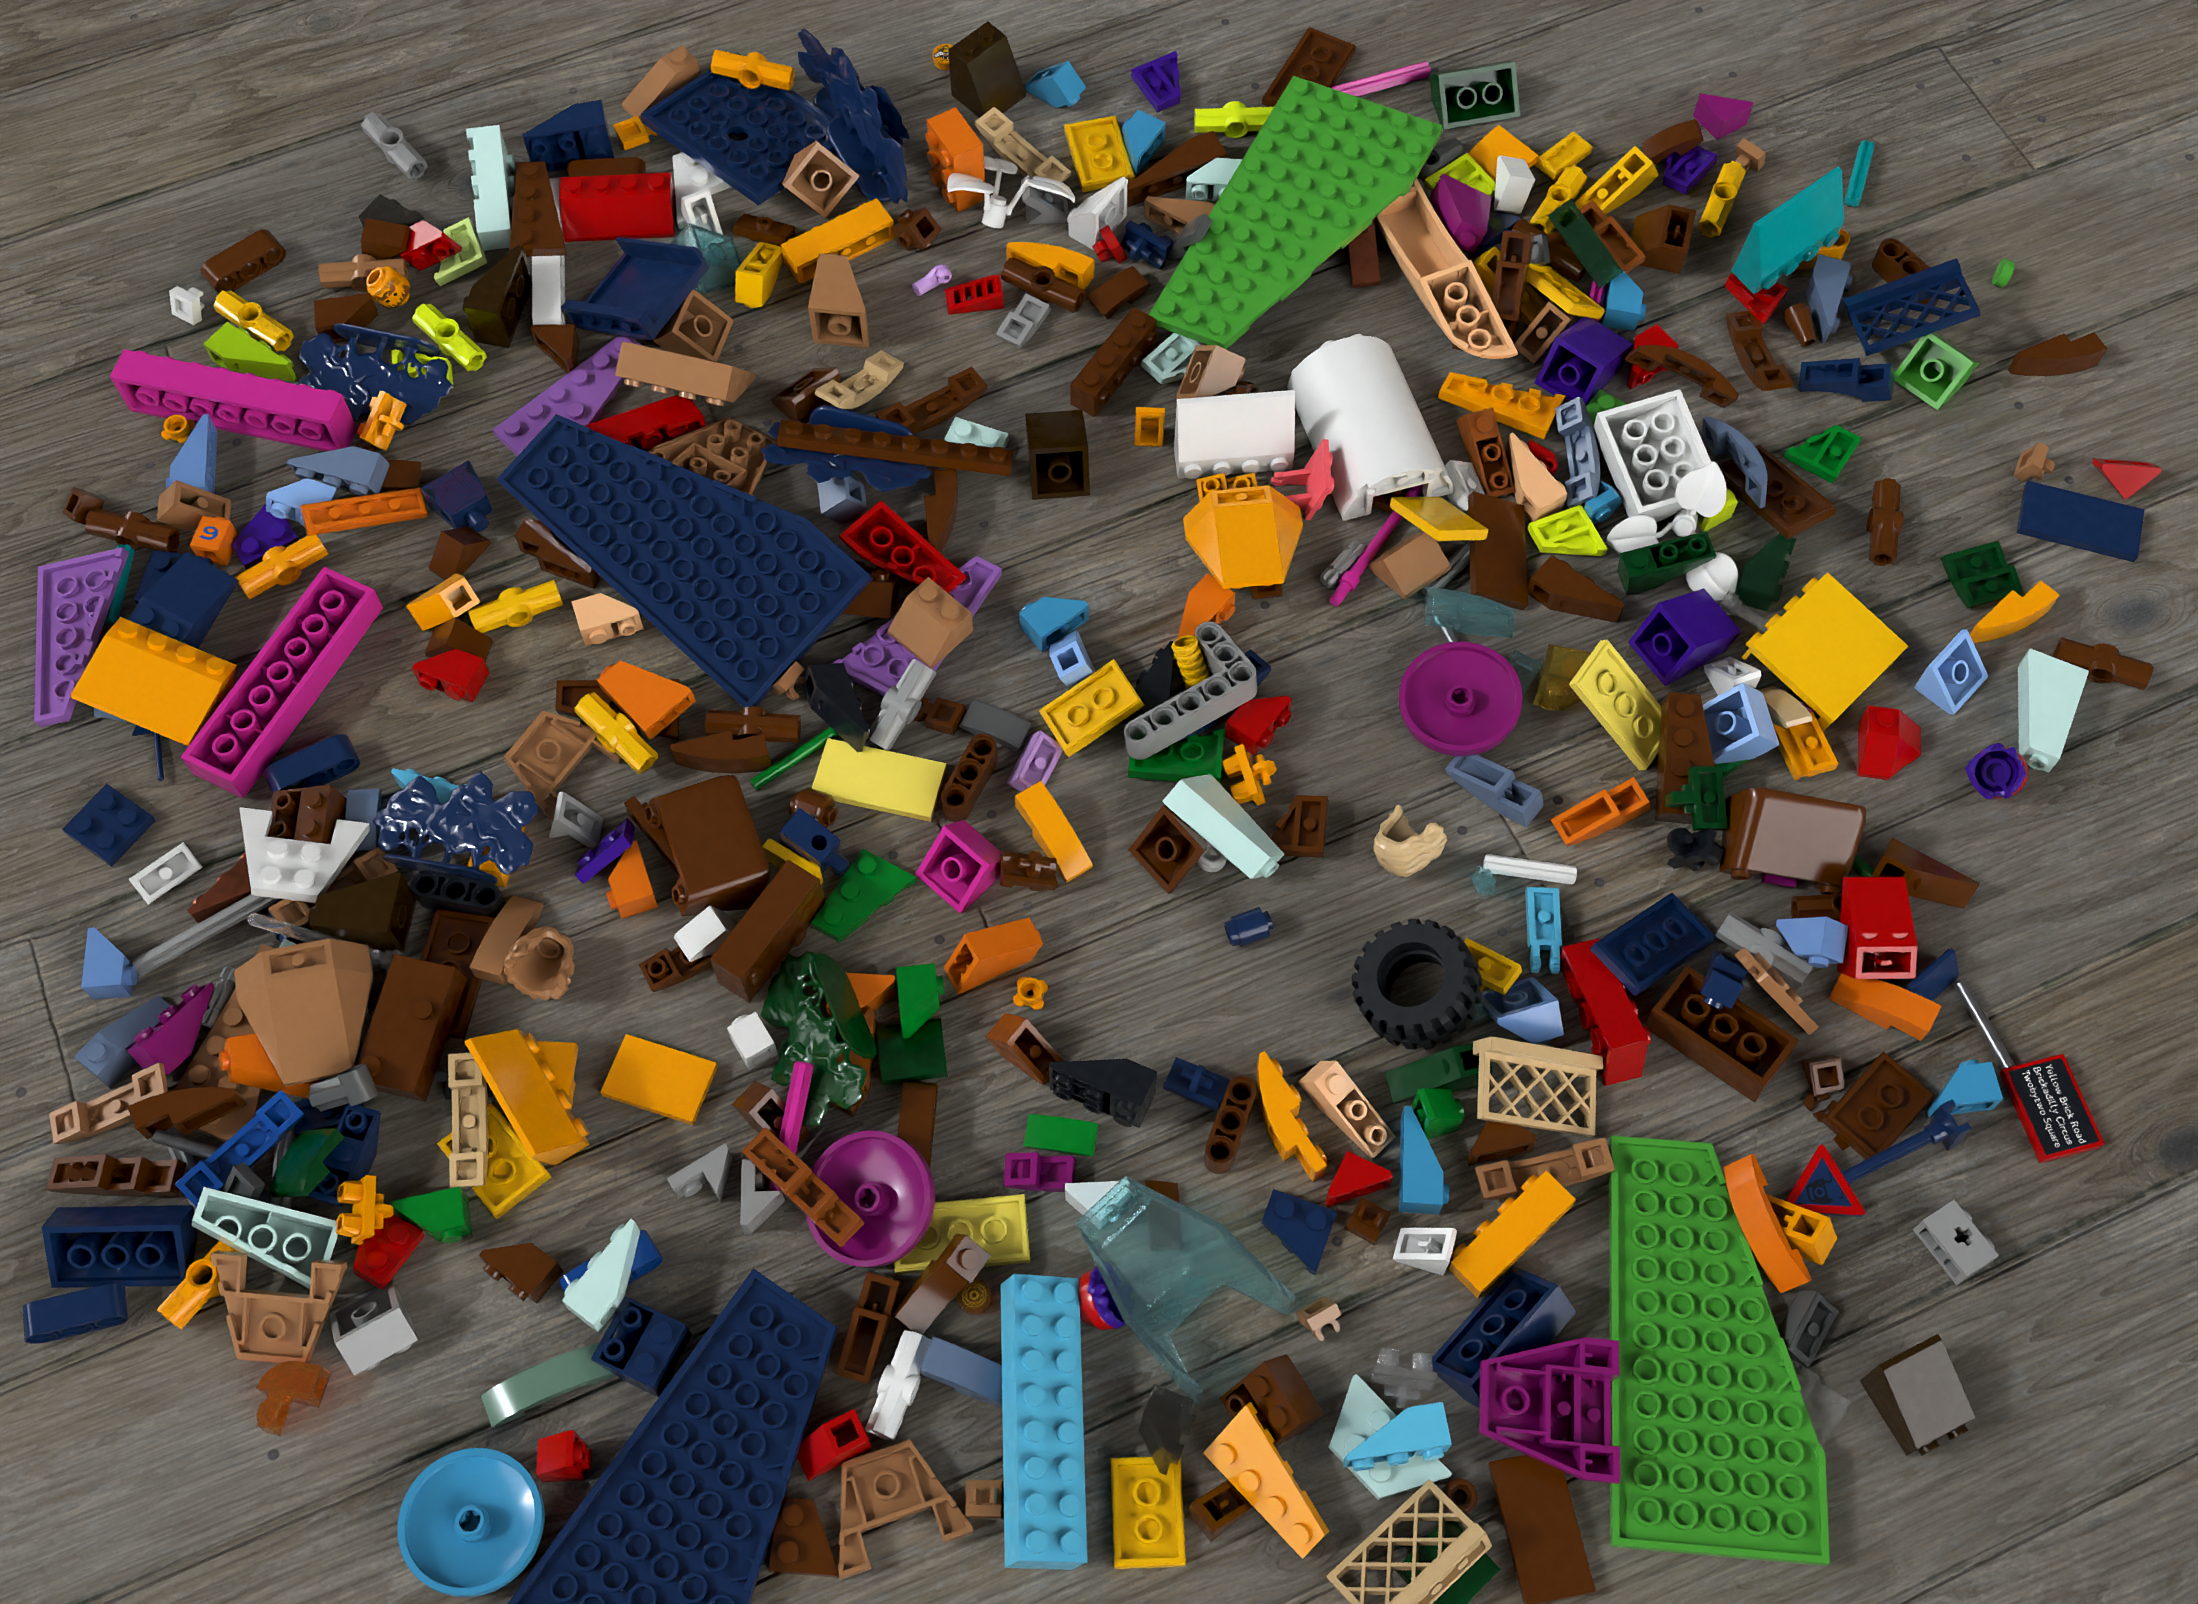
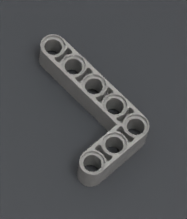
(1227, 689)

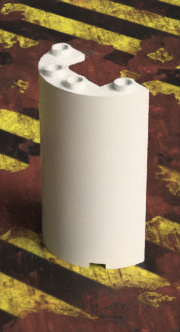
(1374, 428)

